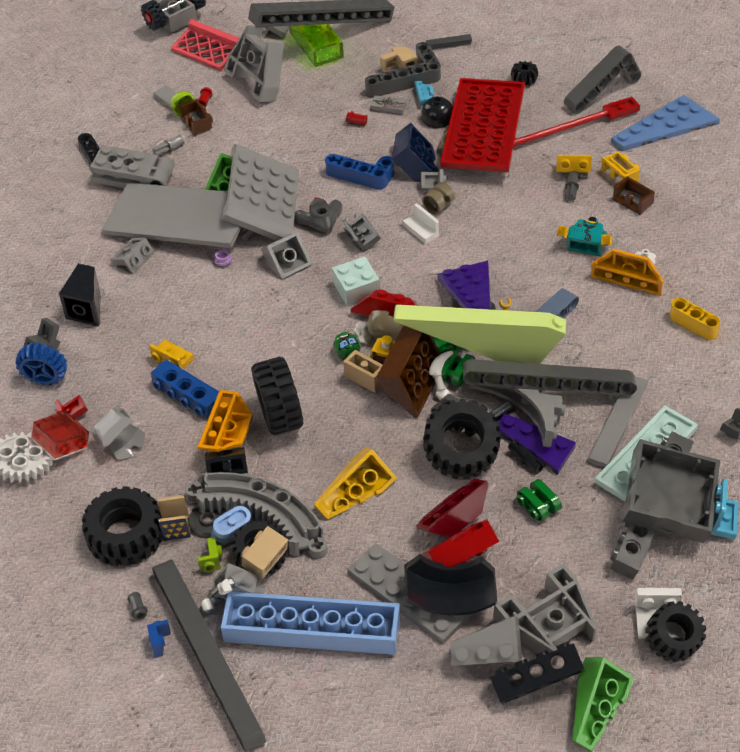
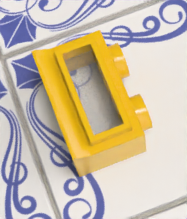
(620, 165)

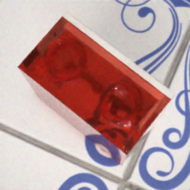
(60, 435)

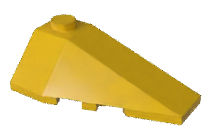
(358, 481)

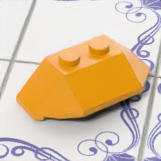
(628, 270)
(226, 423)

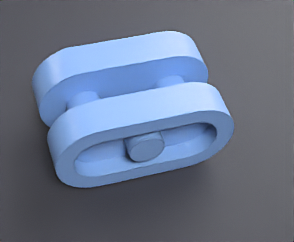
(228, 523)

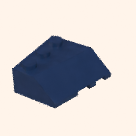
(413, 153)

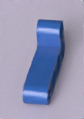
(360, 172)

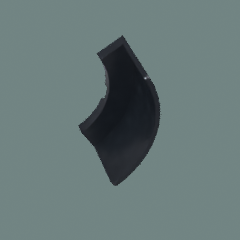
(450, 590)

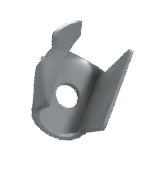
(118, 433)

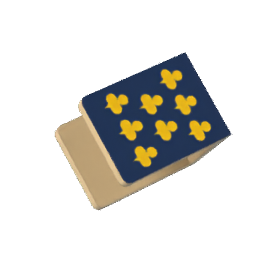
(174, 518)

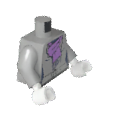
(230, 580)

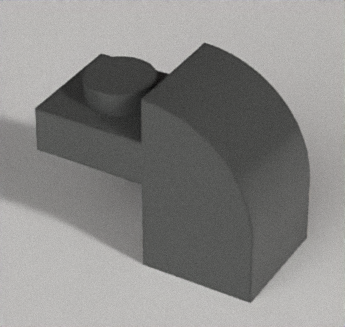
(46, 334)

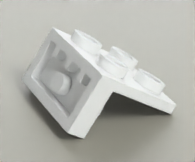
(650, 600)

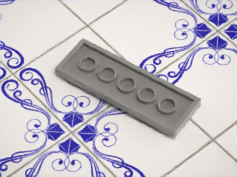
(385, 577)

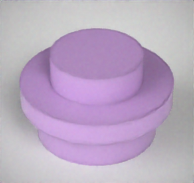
(222, 258)

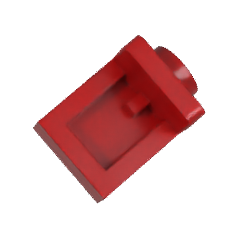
(75, 407)

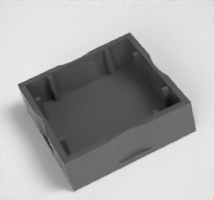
(671, 491)

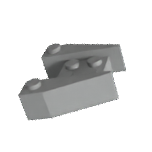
(259, 60)
(554, 617)

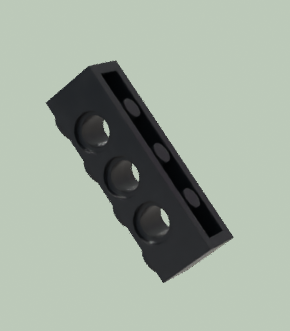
(529, 684)

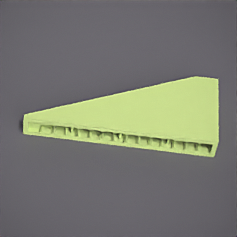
(491, 333)

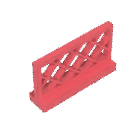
(213, 36)

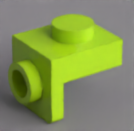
(211, 562)

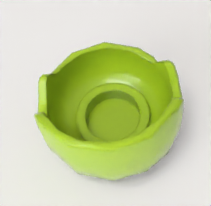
(180, 98)

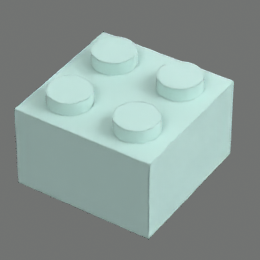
(355, 280)

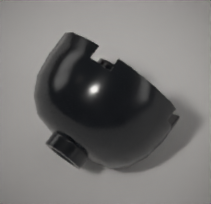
(436, 112)

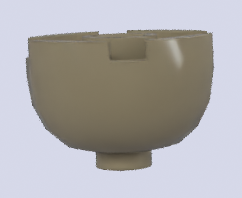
(381, 324)

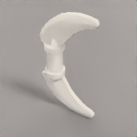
(435, 372)

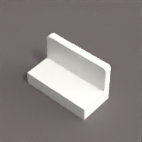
(422, 224)

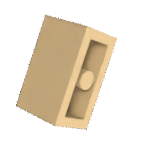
(362, 370)
(264, 552)

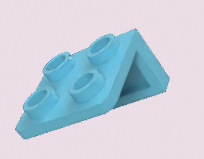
(725, 513)

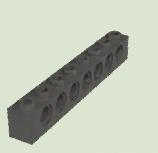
(628, 563)

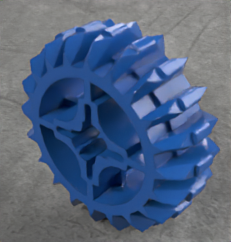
(41, 364)

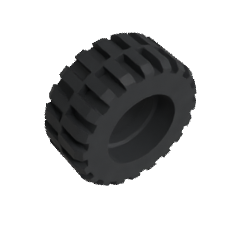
(277, 395)
(467, 415)
(117, 506)

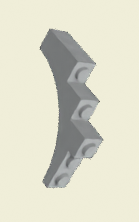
(542, 408)

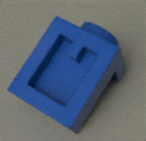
(156, 634)

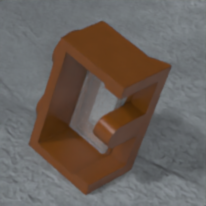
(196, 117)
(633, 195)

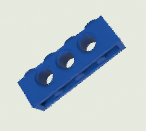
(184, 387)

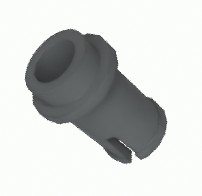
(138, 610)

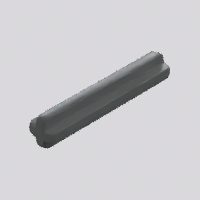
(450, 41)

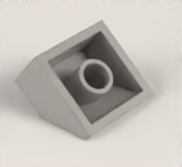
(287, 255)

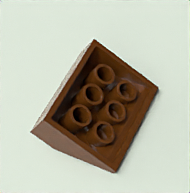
(407, 369)

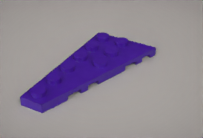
(468, 285)

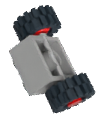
(170, 13)

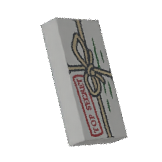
(388, 104)

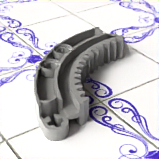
(265, 502)

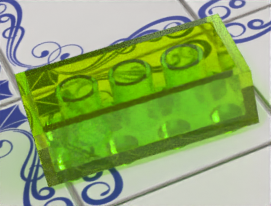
(318, 43)

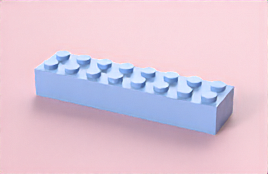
(311, 623)

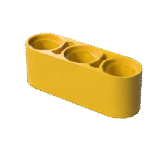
(694, 318)

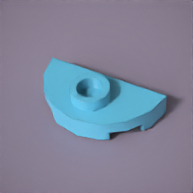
(423, 91)

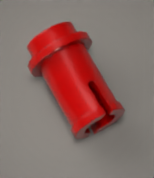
(205, 95)
(352, 117)

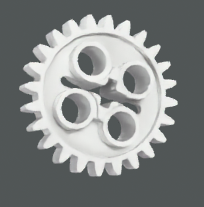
(22, 458)

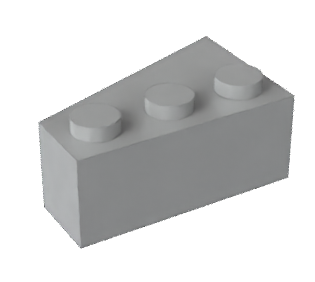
(489, 645)

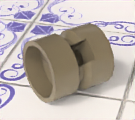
(438, 197)

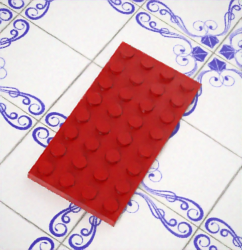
(483, 125)

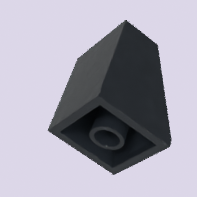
(82, 296)

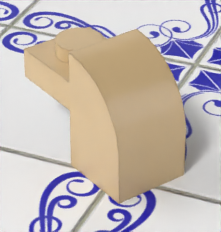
(399, 57)

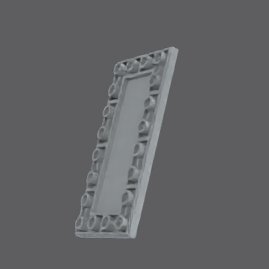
(172, 215)

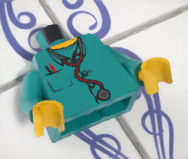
(585, 236)

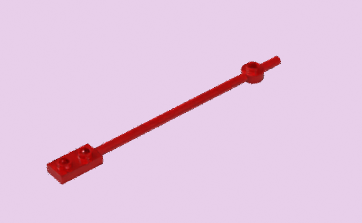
(611, 110)

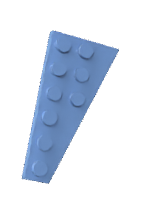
(667, 122)

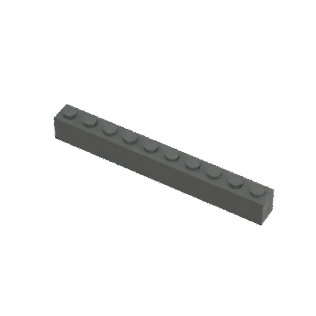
(320, 12)

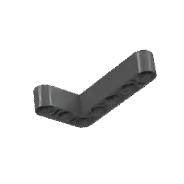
(614, 63)
(404, 78)

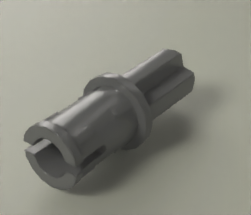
(572, 185)

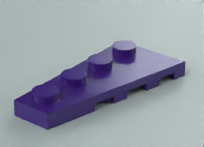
(530, 438)

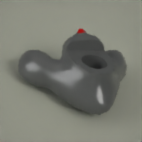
(320, 214)

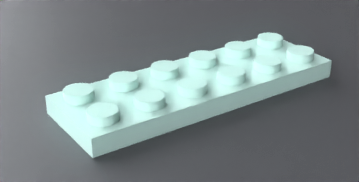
(616, 474)

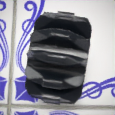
(525, 72)

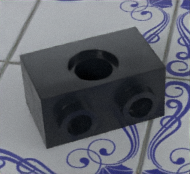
(227, 461)

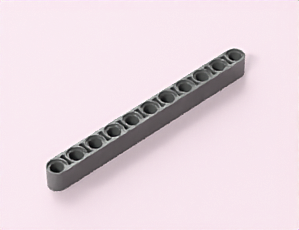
(209, 656)

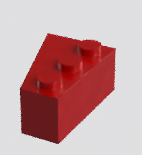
(463, 545)

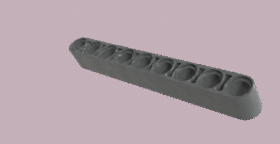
(549, 377)

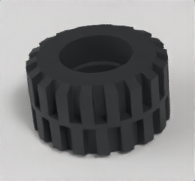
(245, 538)
(690, 623)

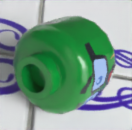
(345, 344)

